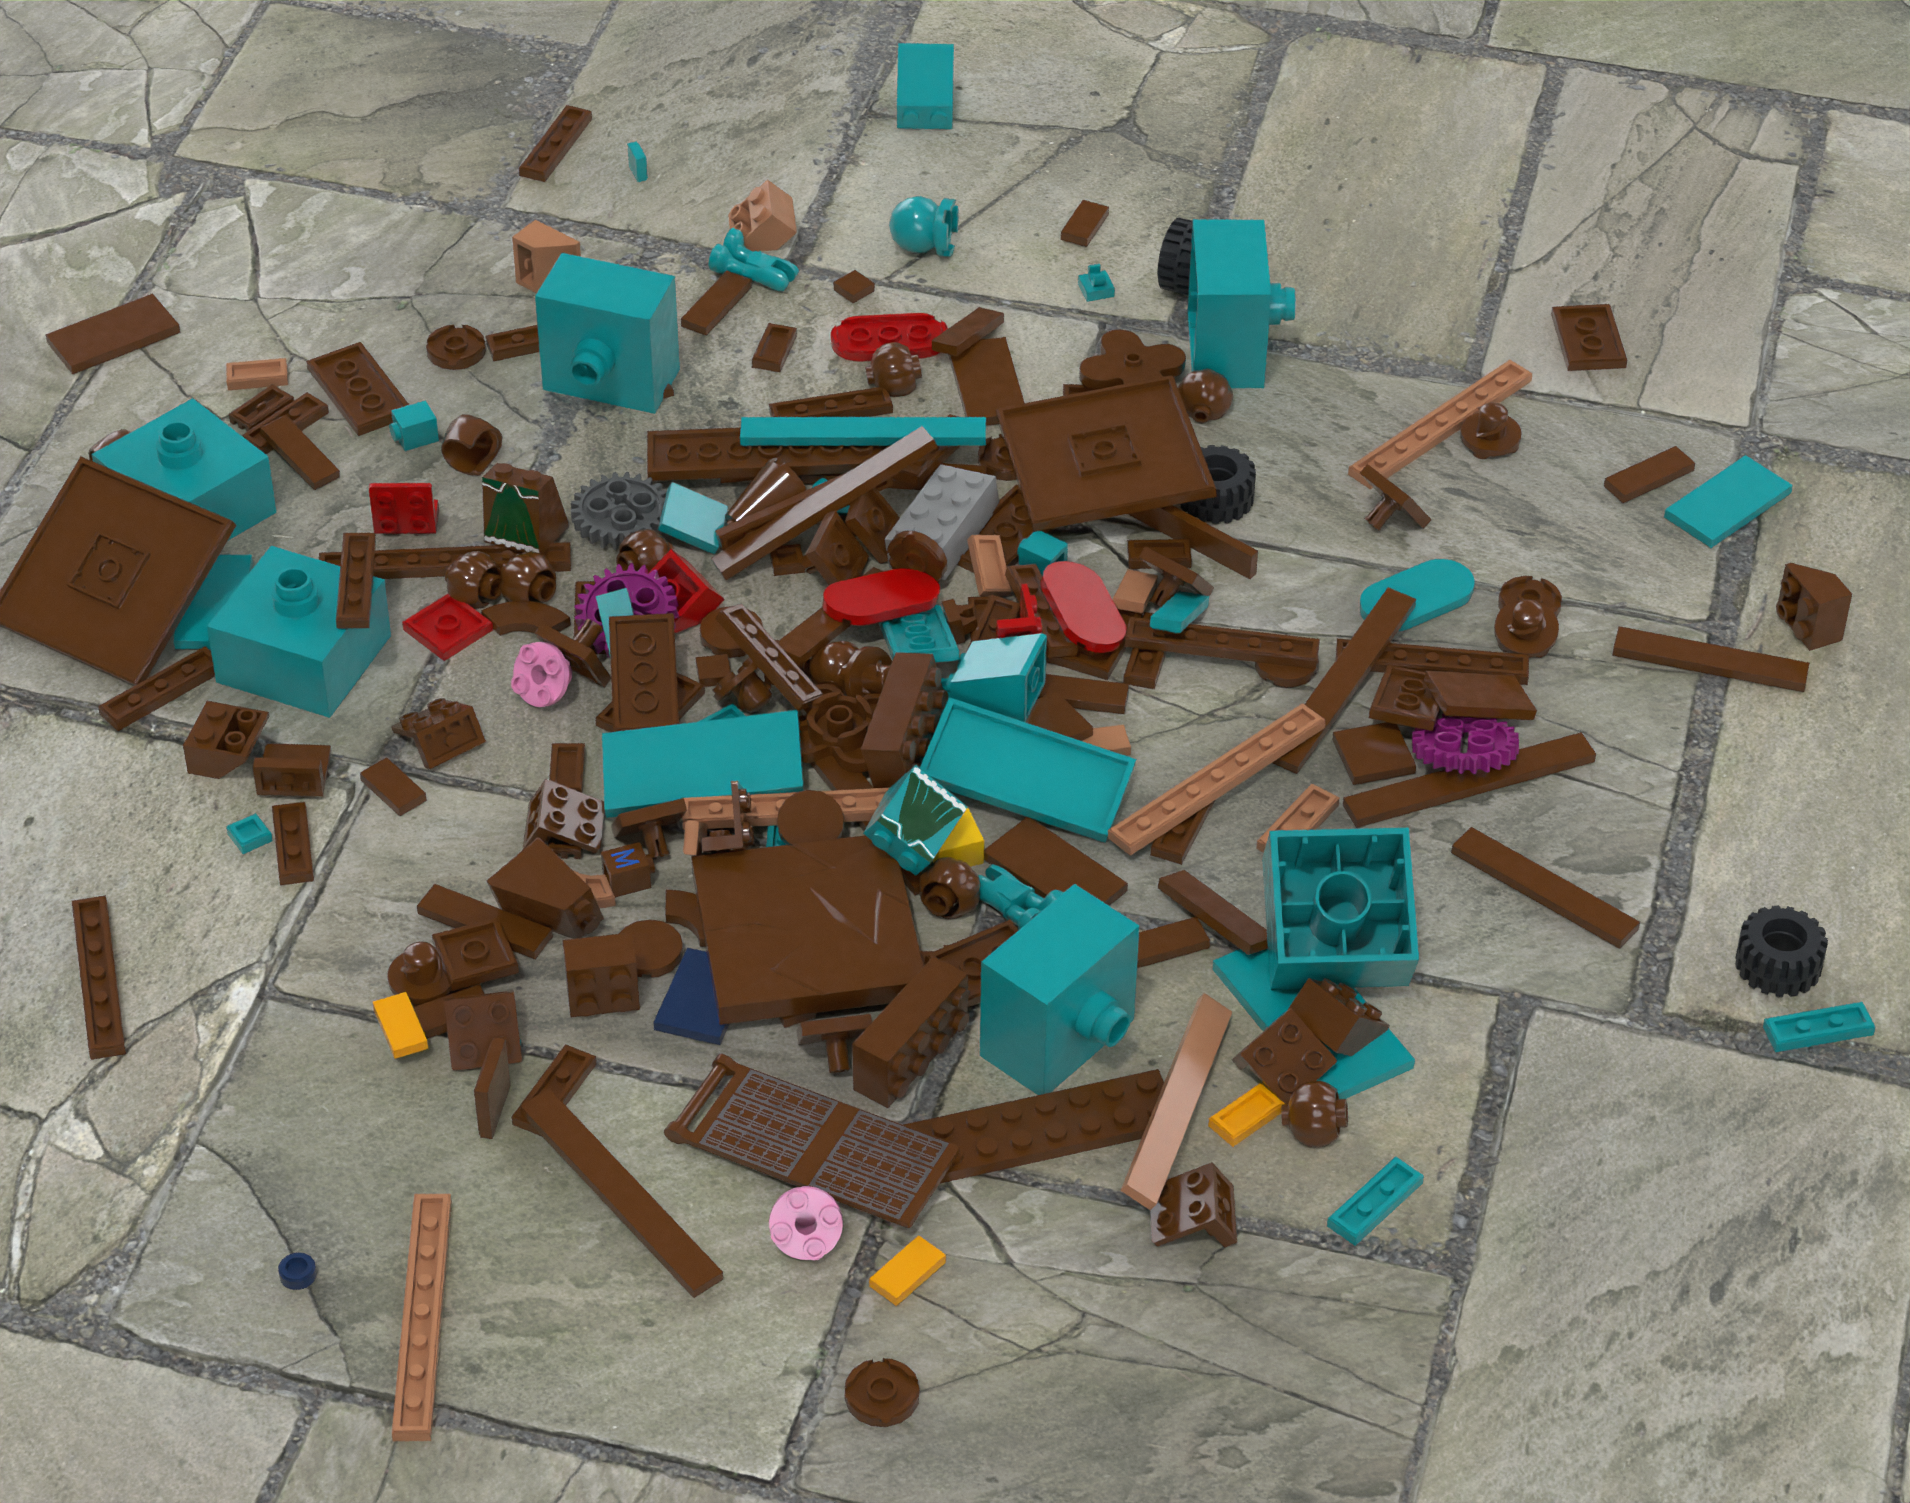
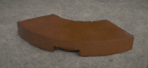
(525, 617)
(683, 910)

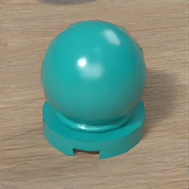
(921, 225)

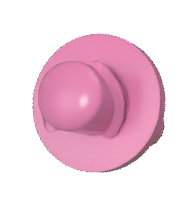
(541, 674)
(805, 1223)

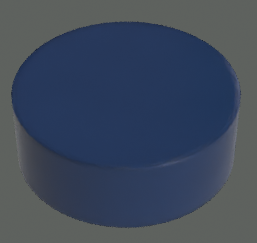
(297, 1271)

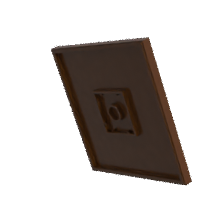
(1104, 453)
(111, 571)

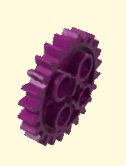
(641, 588)
(1488, 744)

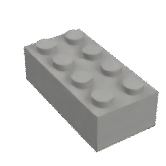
(950, 510)

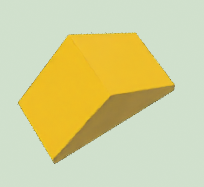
(964, 842)

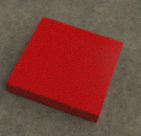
(447, 626)

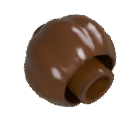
(894, 369)
(1205, 395)
(641, 549)
(473, 576)
(528, 576)
(828, 662)
(947, 882)
(1315, 1114)

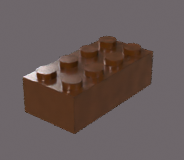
(904, 718)
(910, 1032)

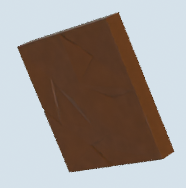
(804, 928)

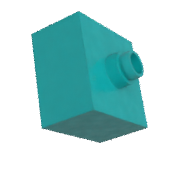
(1233, 300)
(608, 332)
(198, 461)
(283, 637)
(1340, 907)
(1059, 990)

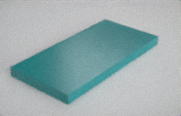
(701, 760)
(1027, 769)
(1249, 983)

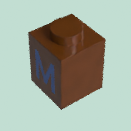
(627, 869)

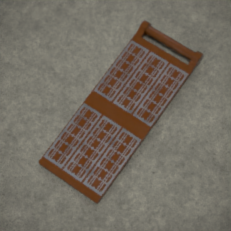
(816, 1142)

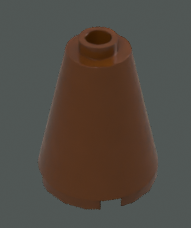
(768, 487)

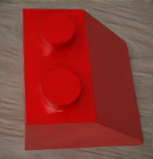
(693, 591)

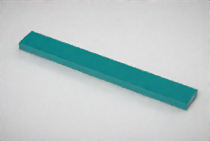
(859, 430)

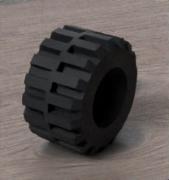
(1175, 257)
(1234, 483)
(1781, 951)

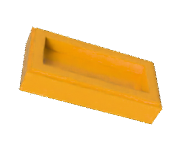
(400, 1025)
(1246, 1115)
(907, 1270)

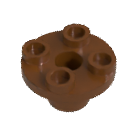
(1491, 432)
(1526, 628)
(866, 671)
(746, 686)
(418, 974)

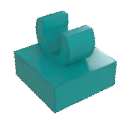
(1096, 284)

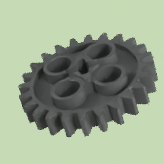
(617, 508)

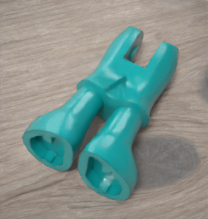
(755, 265)
(1012, 897)

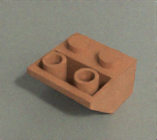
(765, 218)
(537, 251)

